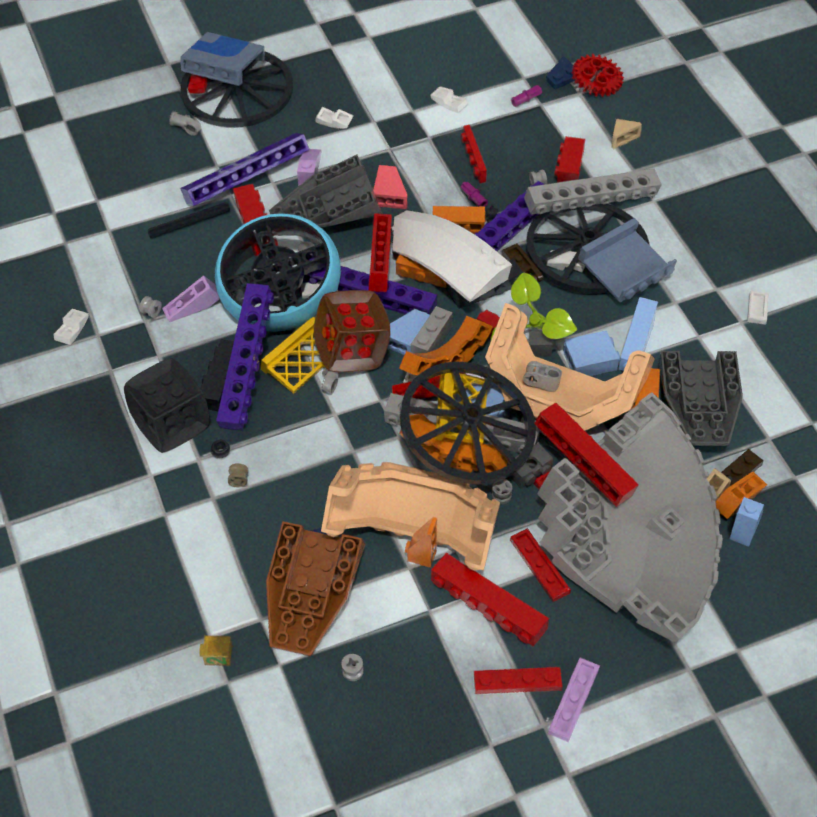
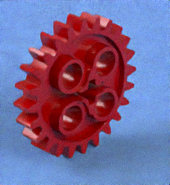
(605, 82)

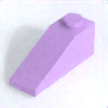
(308, 164)
(192, 300)

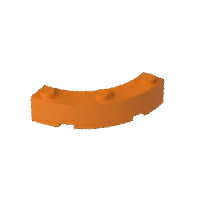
(458, 349)
(465, 455)

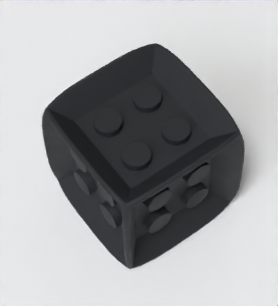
(166, 404)

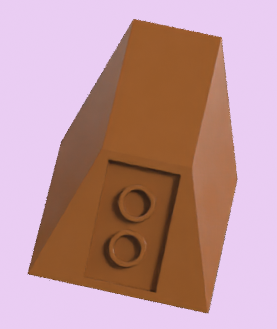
(308, 585)

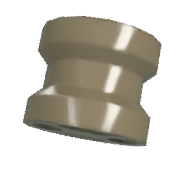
(238, 475)

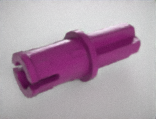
(526, 95)
(474, 194)

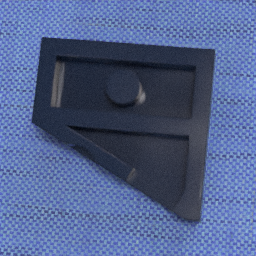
(560, 74)

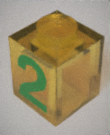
(216, 650)

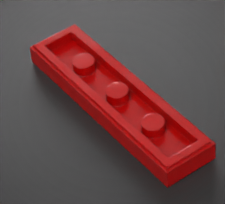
(540, 565)

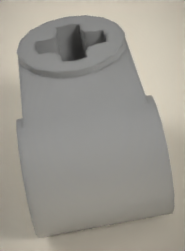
(544, 377)

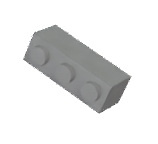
(433, 331)

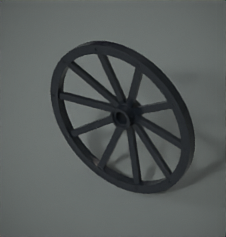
(246, 79)
(581, 239)
(467, 422)

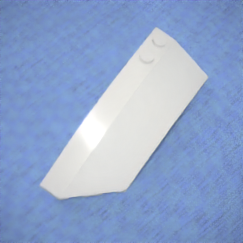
(450, 253)

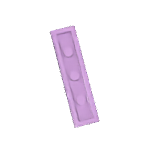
(573, 699)

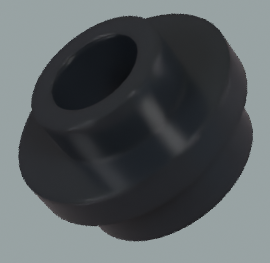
(491, 213)
(220, 444)

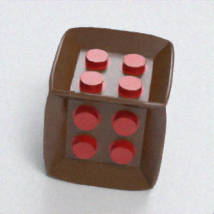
(351, 331)

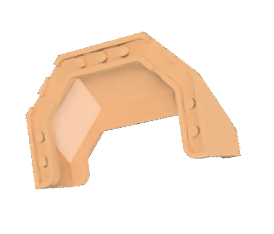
(580, 395)
(407, 498)

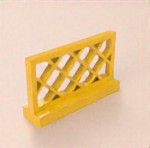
(289, 347)
(447, 385)

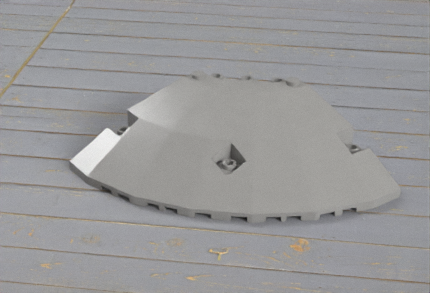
(655, 545)

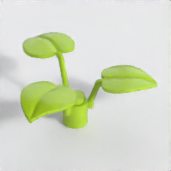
(556, 323)

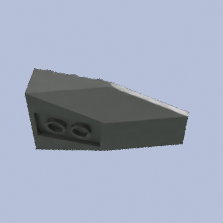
(333, 195)
(703, 395)

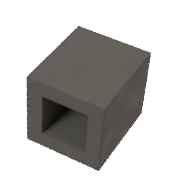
(541, 344)

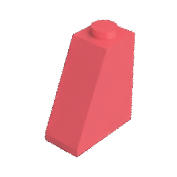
(389, 188)

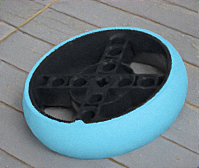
(262, 231)

